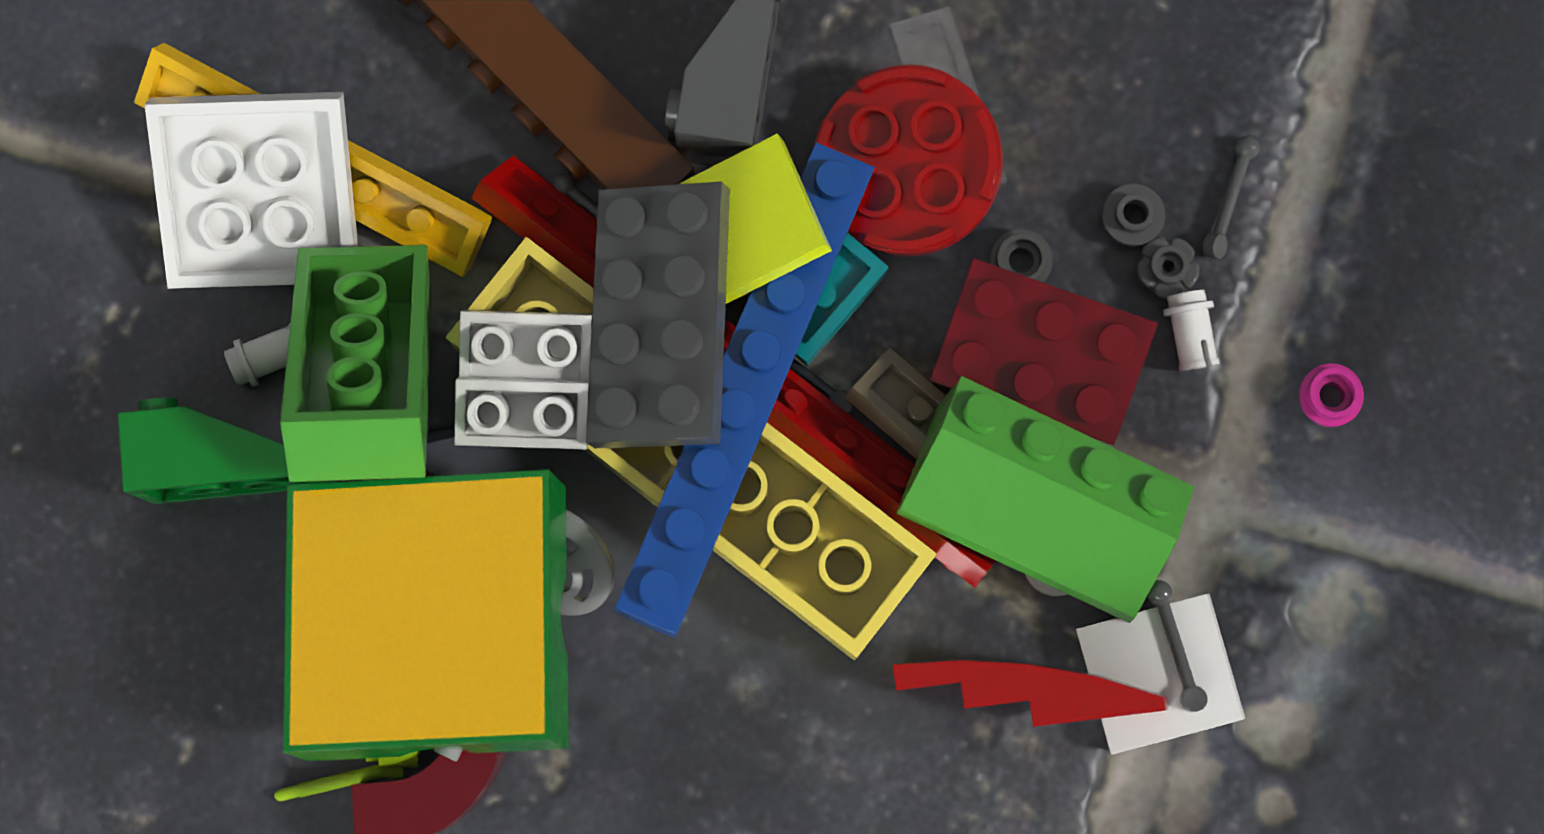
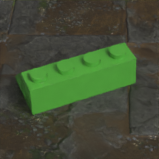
(1045, 499)

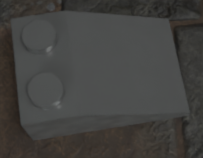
(725, 86)

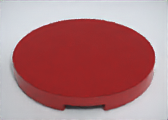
(931, 157)

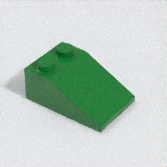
(190, 456)

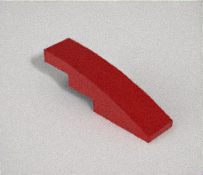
(1053, 692)

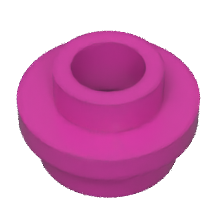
(1347, 385)

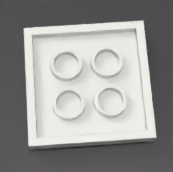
(249, 184)

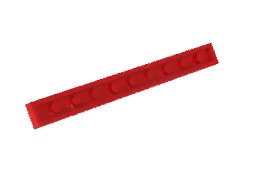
(800, 413)

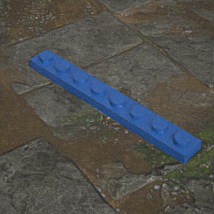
(753, 375)

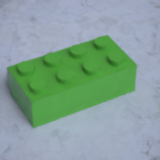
(358, 364)

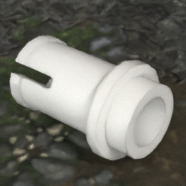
(1192, 330)
(258, 356)

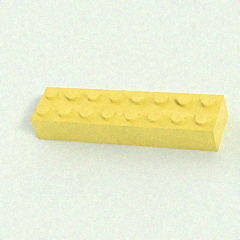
(792, 519)

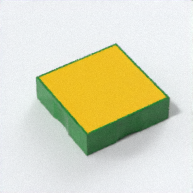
(425, 616)

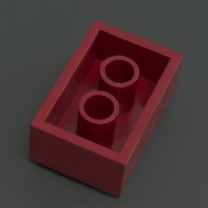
(1045, 349)

